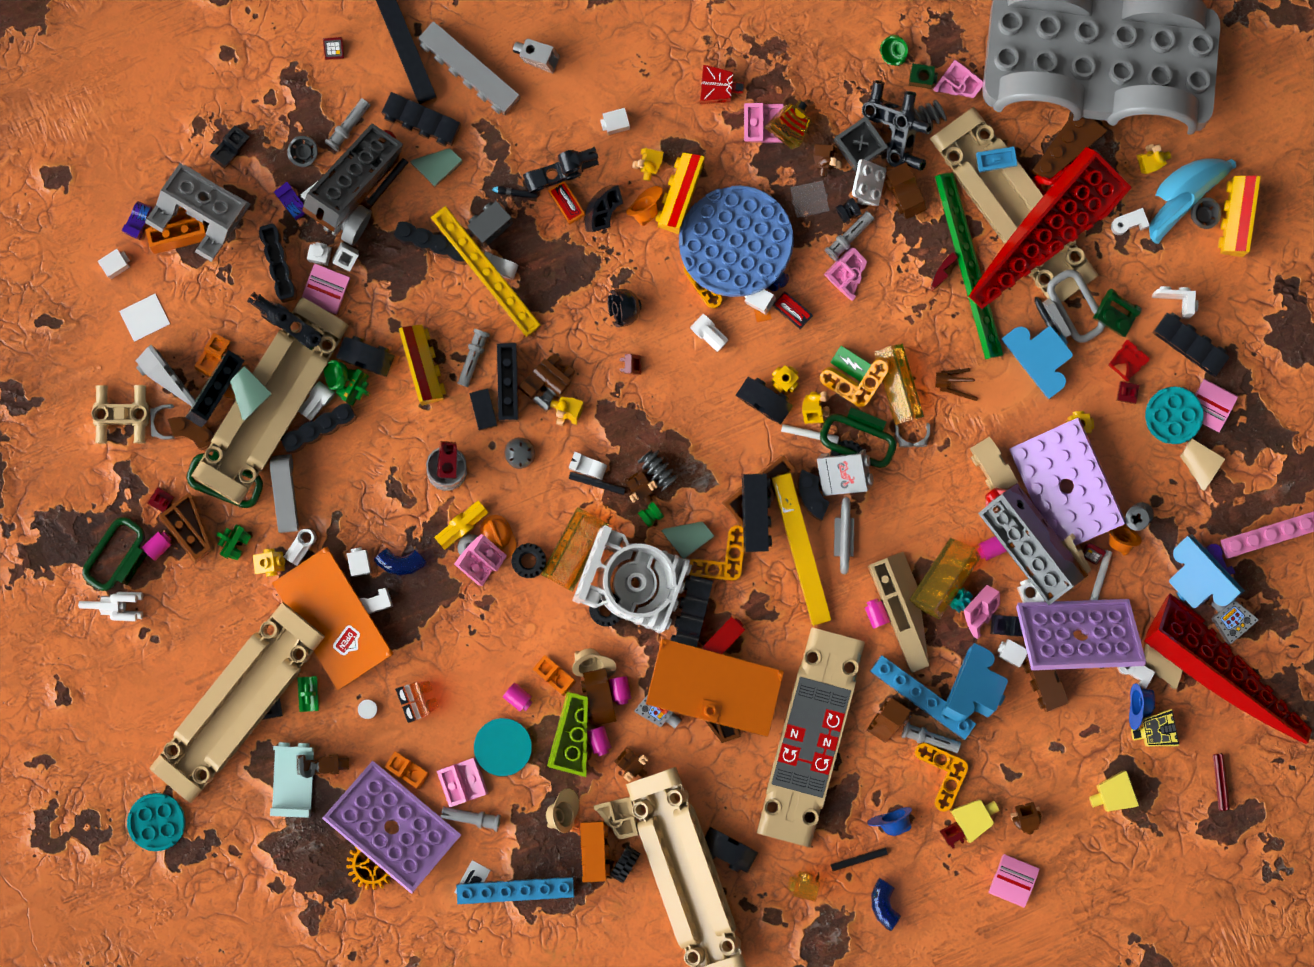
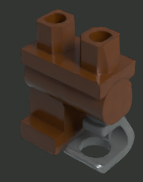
(551, 377)
(322, 765)

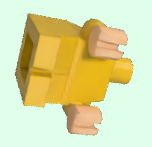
(1153, 159)
(650, 162)
(812, 408)
(567, 409)

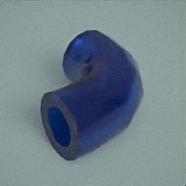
(400, 564)
(881, 904)

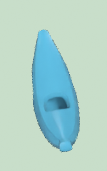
(1184, 190)

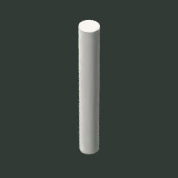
(807, 433)
(1101, 575)

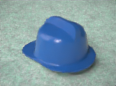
(1141, 705)
(893, 822)

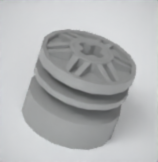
(353, 225)
(446, 484)

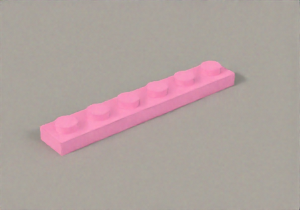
(1268, 535)

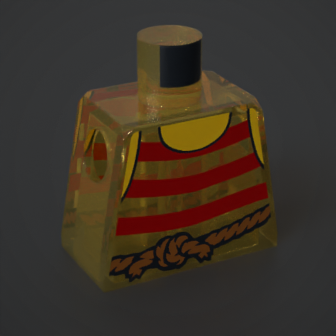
(790, 124)

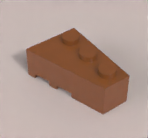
(186, 527)

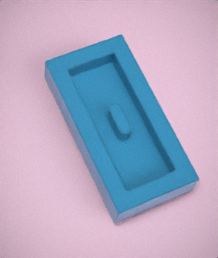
(996, 159)

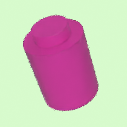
(157, 545)
(990, 548)
(877, 613)
(620, 690)
(518, 697)
(599, 741)

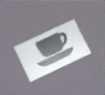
(474, 874)

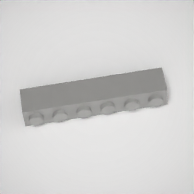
(469, 68)

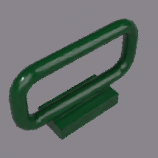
(865, 423)
(202, 488)
(128, 565)

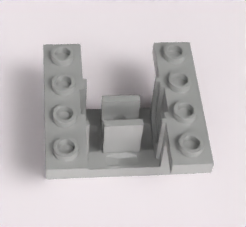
(203, 202)

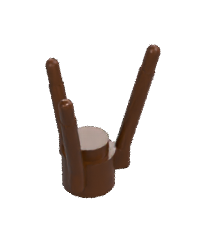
(945, 378)

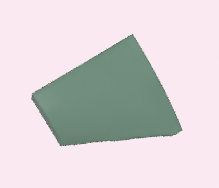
(437, 165)
(248, 392)
(688, 537)

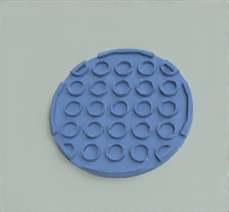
(736, 241)

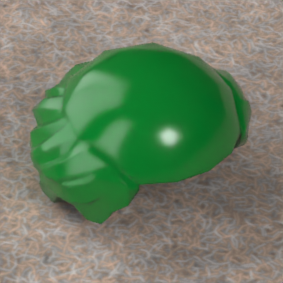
(894, 50)
(336, 375)

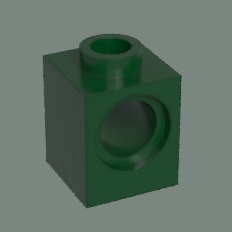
(914, 79)

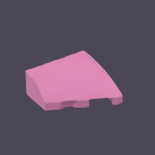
(959, 81)
(847, 272)
(981, 609)

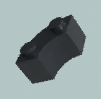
(601, 208)
(365, 356)
(764, 400)
(811, 496)
(729, 850)

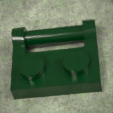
(1114, 318)

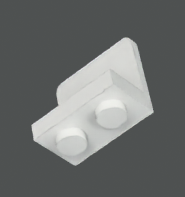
(868, 183)
(1189, 304)

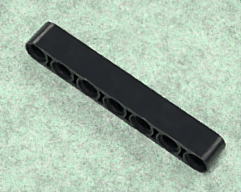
(406, 50)

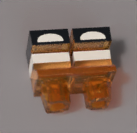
(416, 692)

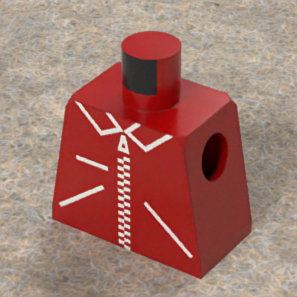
(718, 85)

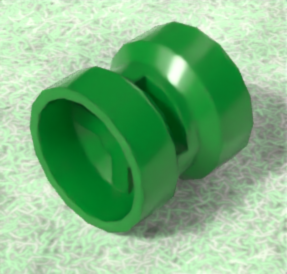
(651, 514)

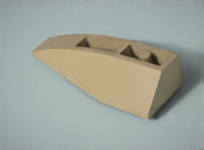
(896, 586)

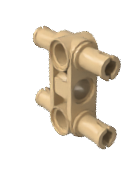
(120, 414)

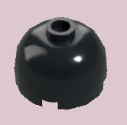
(623, 306)

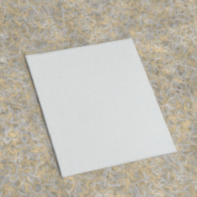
(144, 317)

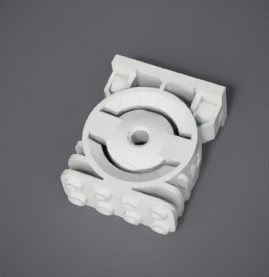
(668, 567)

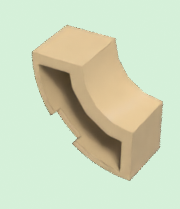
(992, 464)

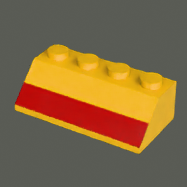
(680, 193)
(1240, 215)
(421, 364)

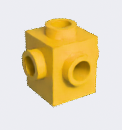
(781, 385)
(1088, 422)
(269, 562)

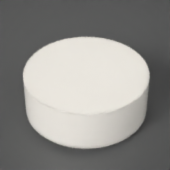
(367, 709)

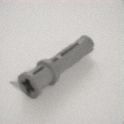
(342, 131)
(843, 242)
(475, 347)
(922, 735)
(480, 820)

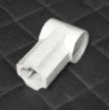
(706, 330)
(319, 397)
(299, 547)

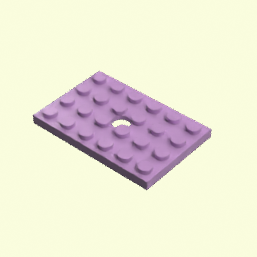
(1068, 455)
(1107, 623)
(380, 798)

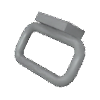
(1058, 313)
(844, 536)

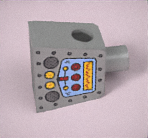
(1232, 620)
(656, 716)

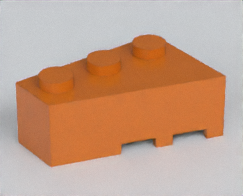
(179, 232)
(594, 851)

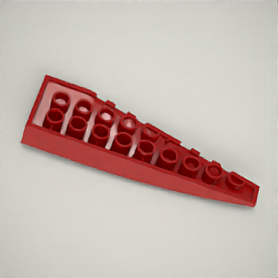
(1072, 205)
(1196, 650)

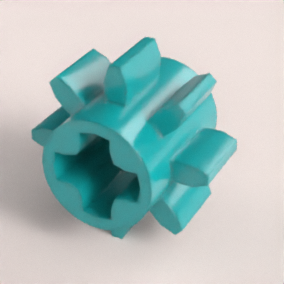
(961, 600)

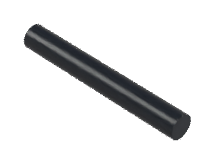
(388, 180)
(597, 483)
(859, 859)

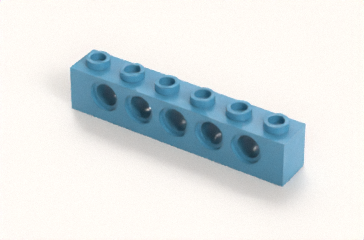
(919, 695)
(515, 890)

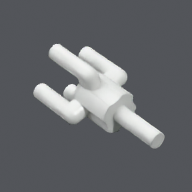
(116, 605)

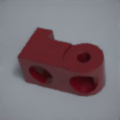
(447, 459)

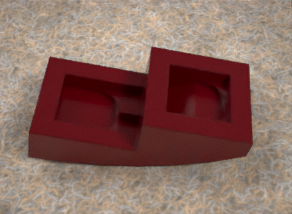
(941, 275)

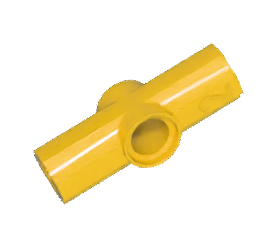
(461, 525)

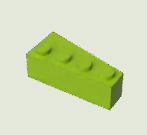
(571, 736)

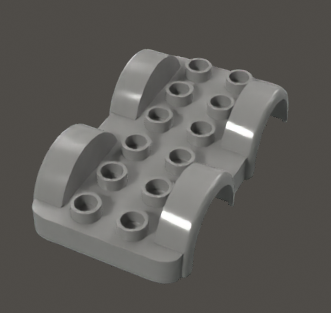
(1105, 57)

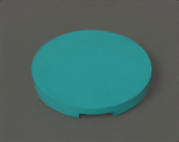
(1174, 415)
(502, 747)
(156, 822)

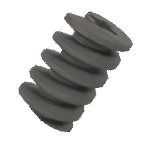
(931, 112)
(658, 469)
(1132, 516)

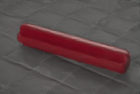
(1221, 782)

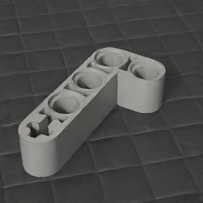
(283, 491)

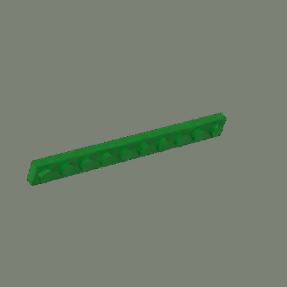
(967, 262)

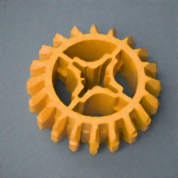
(373, 873)

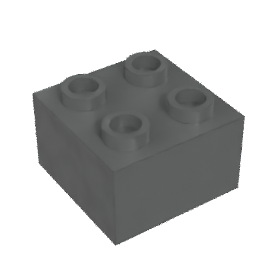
(860, 142)
(489, 223)

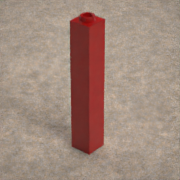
(722, 639)

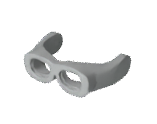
(153, 412)
(904, 444)

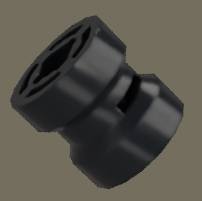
(848, 210)

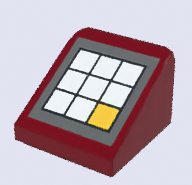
(333, 48)
(1093, 553)

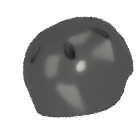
(302, 151)
(1203, 214)
(519, 453)

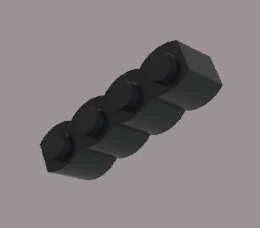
(420, 118)
(427, 241)
(278, 267)
(1190, 344)
(323, 425)
(693, 611)

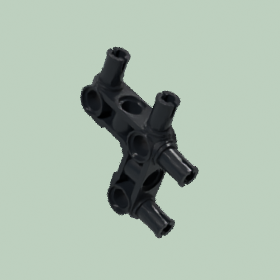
(902, 131)
(569, 166)
(283, 318)

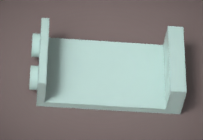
(291, 791)

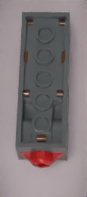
(352, 177)
(1031, 542)

